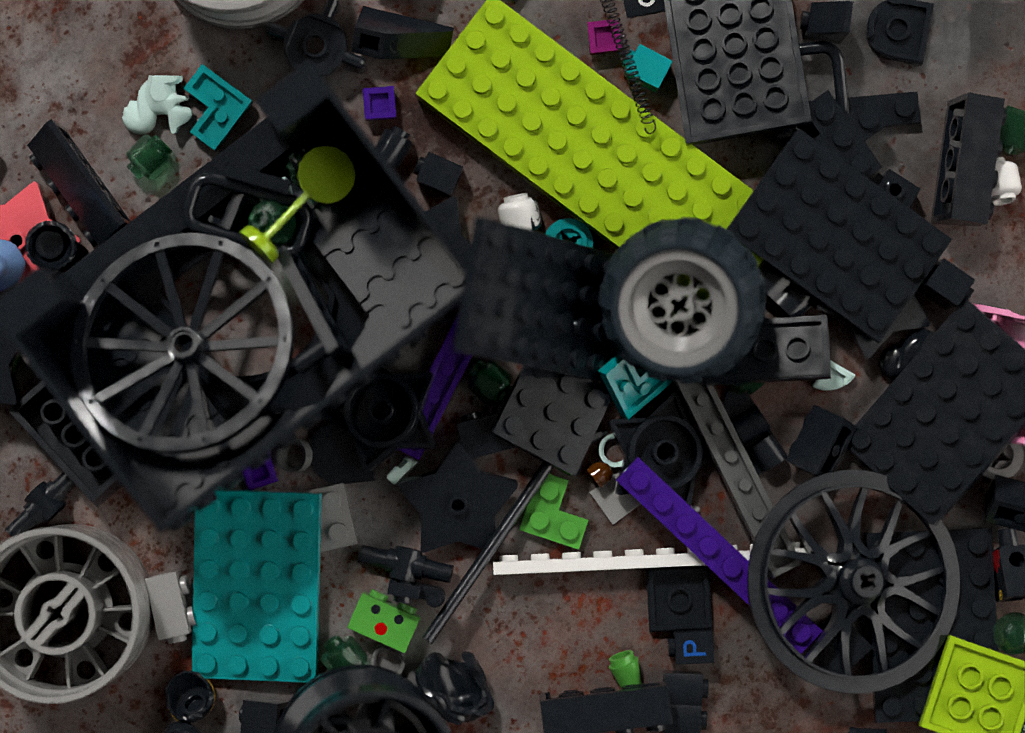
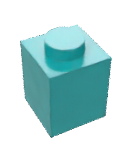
(651, 67)

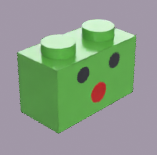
(384, 620)

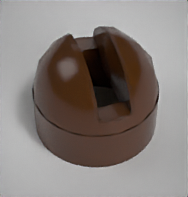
(600, 473)

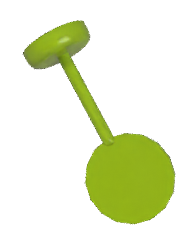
(324, 176)

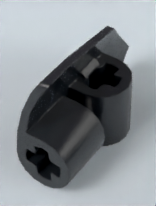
(753, 431)

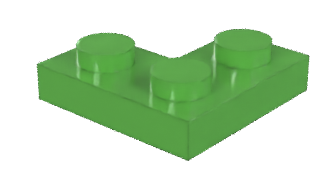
(547, 521)

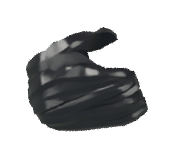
(454, 687)

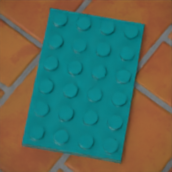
(257, 586)

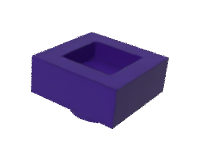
(379, 103)

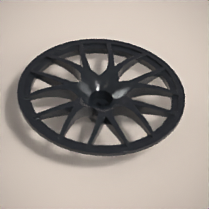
(842, 584)

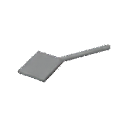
(616, 505)

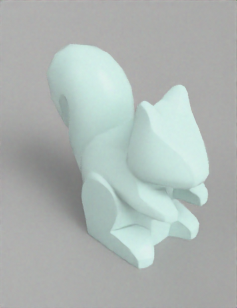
(156, 98)

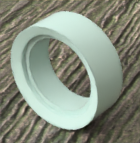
(601, 452)

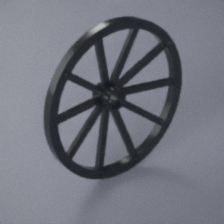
(177, 339)

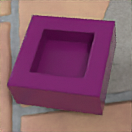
(601, 38)

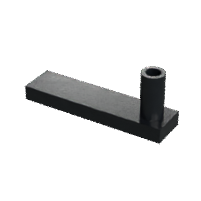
(331, 338)

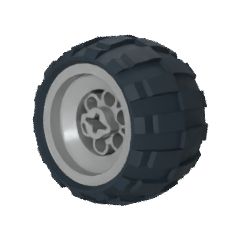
(712, 262)

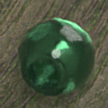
(1010, 633)

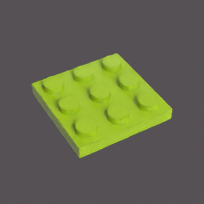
(975, 691)

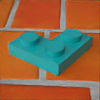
(224, 105)
(629, 387)

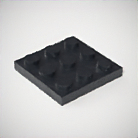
(552, 416)

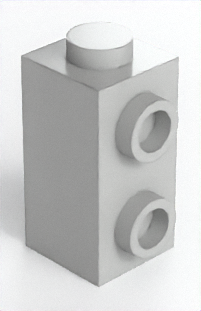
(170, 606)

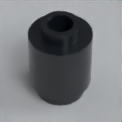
(394, 146)

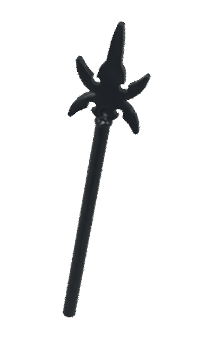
(492, 546)

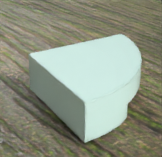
(839, 378)
(400, 472)

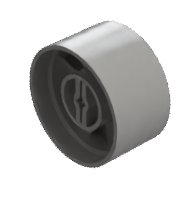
(84, 586)

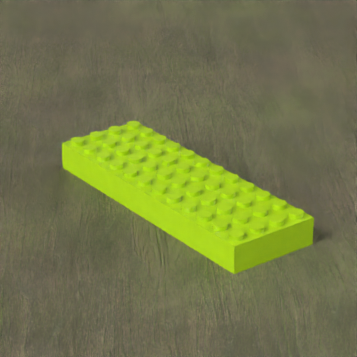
(574, 132)

